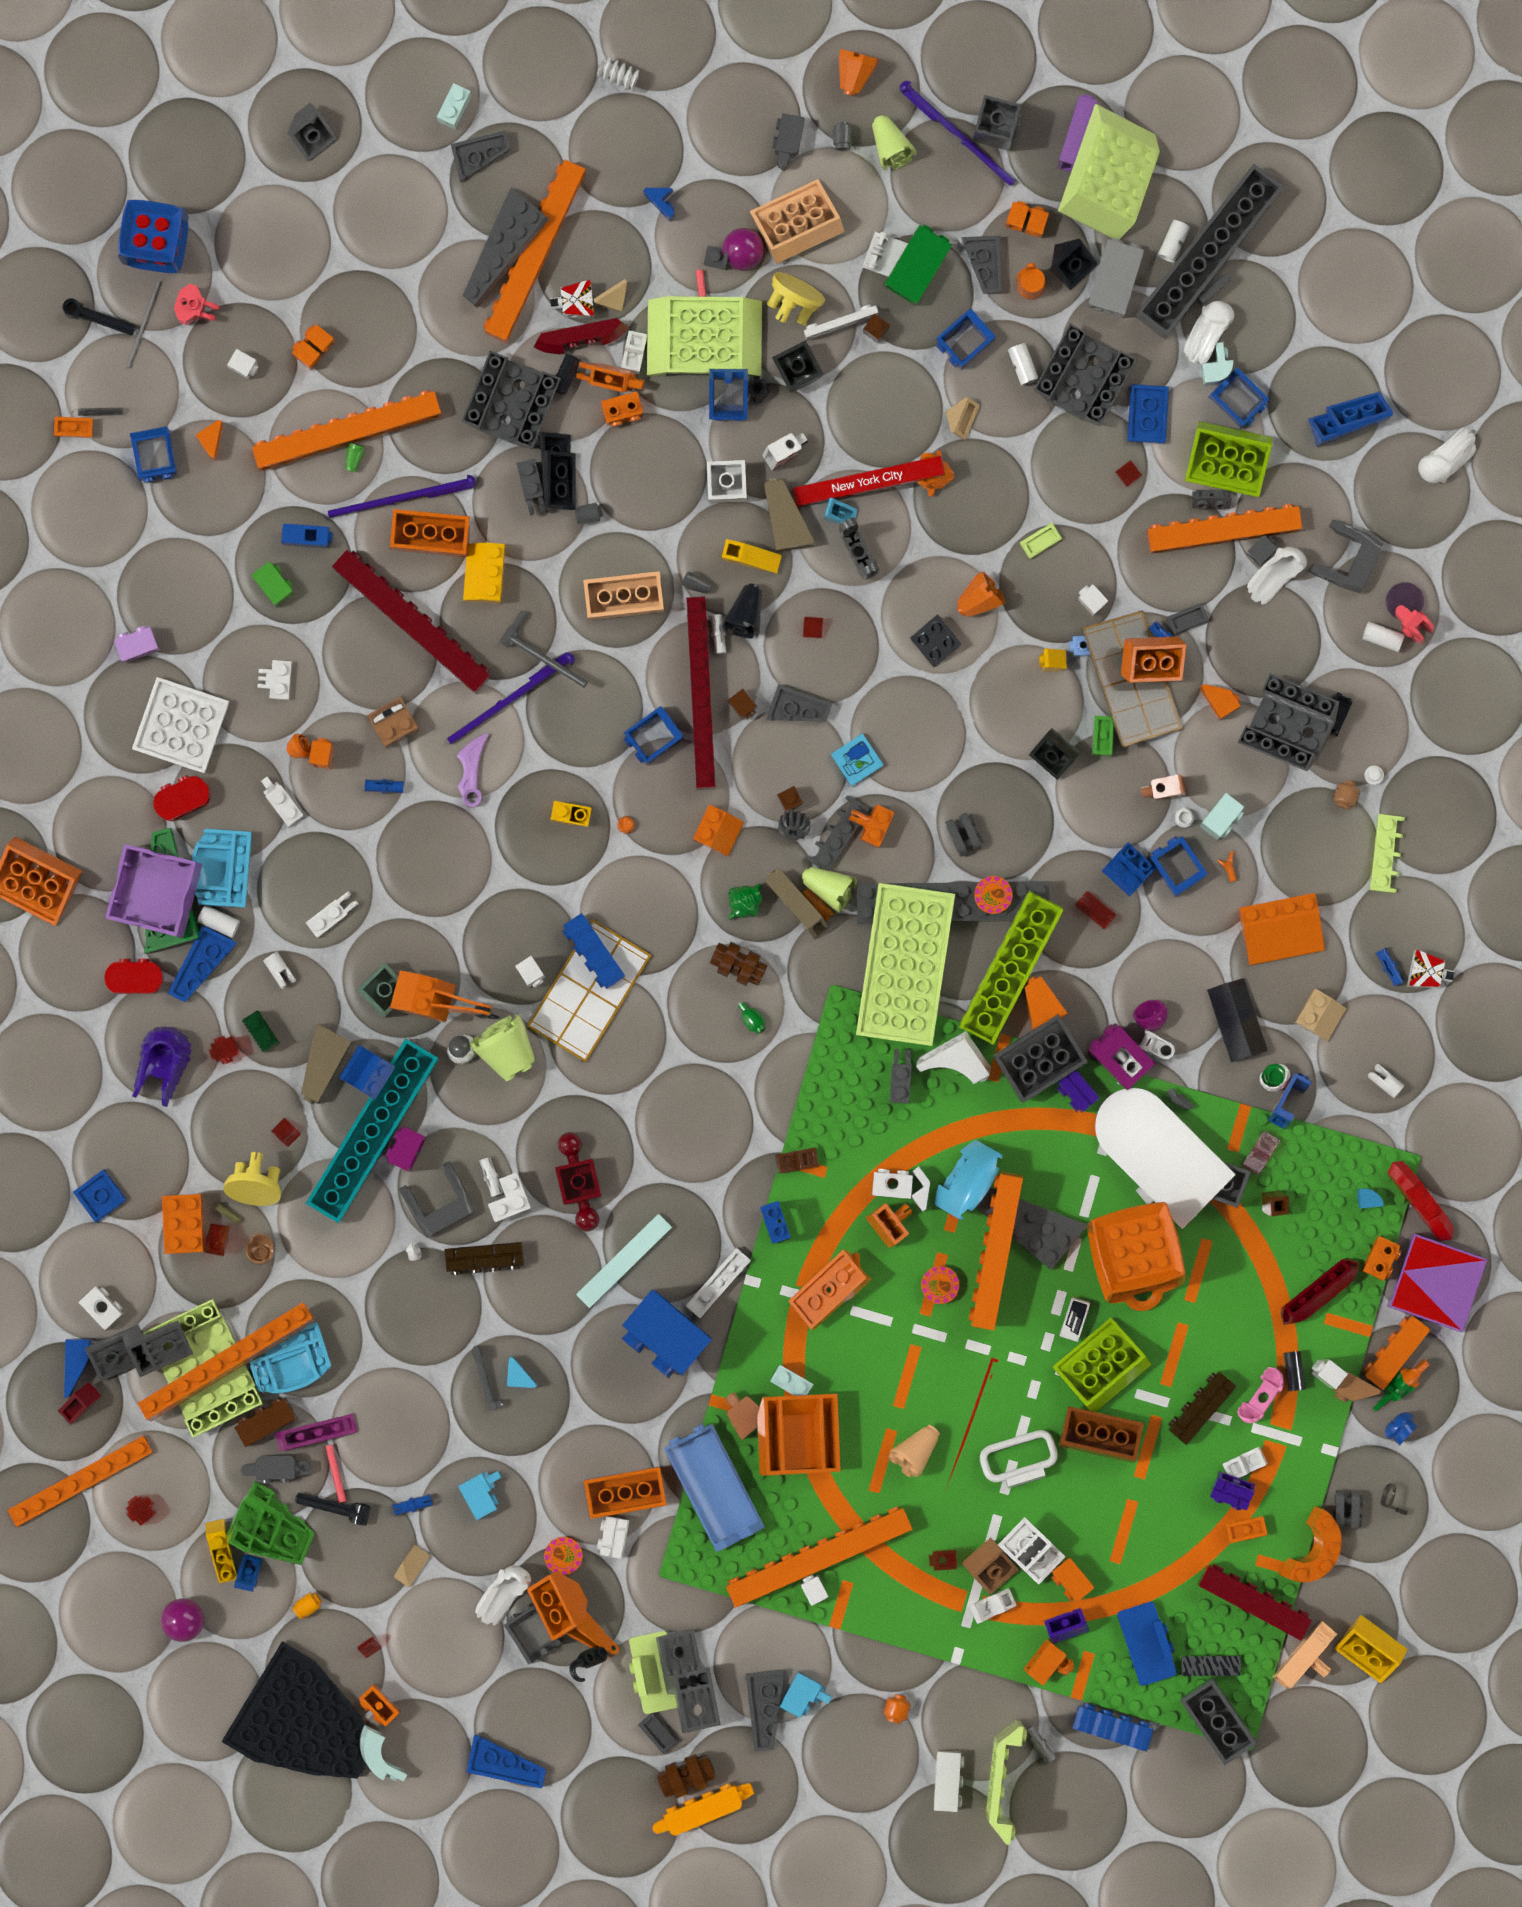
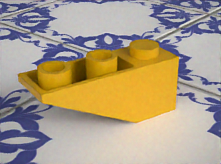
(750, 556)
(221, 1550)

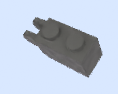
(788, 139)
(531, 484)
(900, 1079)

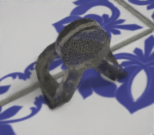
(1384, 1496)

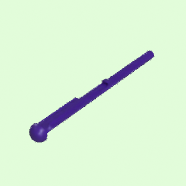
(933, 114)
(432, 491)
(535, 679)

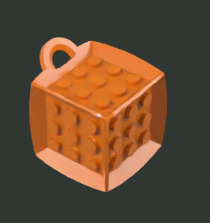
(1136, 1254)

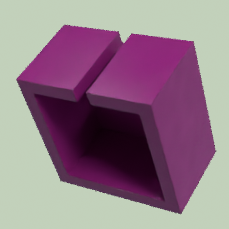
(405, 1148)

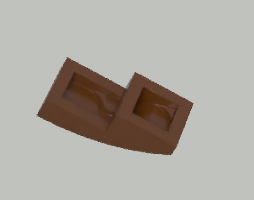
(797, 1160)

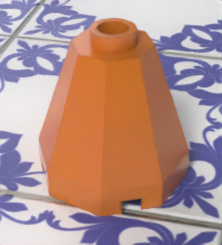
(855, 71)
(980, 596)

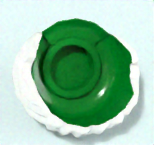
(1275, 1077)

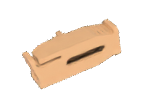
(1306, 1655)

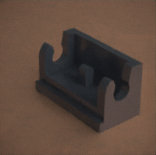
(1343, 709)

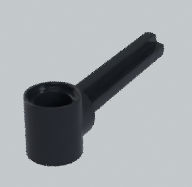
(97, 317)
(357, 1513)

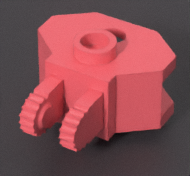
(195, 305)
(1413, 622)

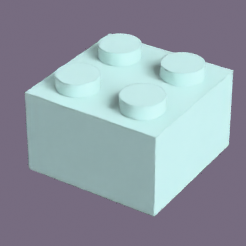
(1221, 816)

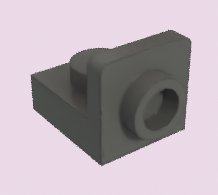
(715, 259)

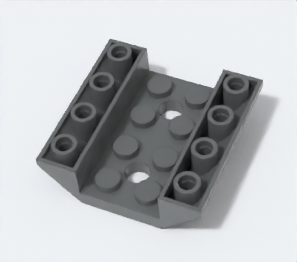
(1070, 370)
(497, 397)
(1297, 712)

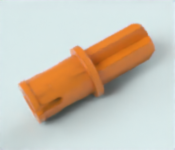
(818, 904)

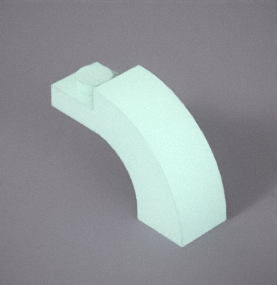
(370, 1747)

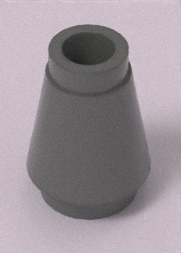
(696, 583)

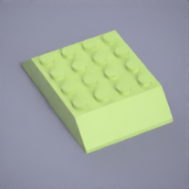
(1110, 174)

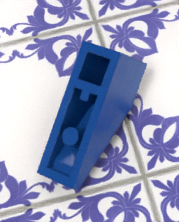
(75, 1363)

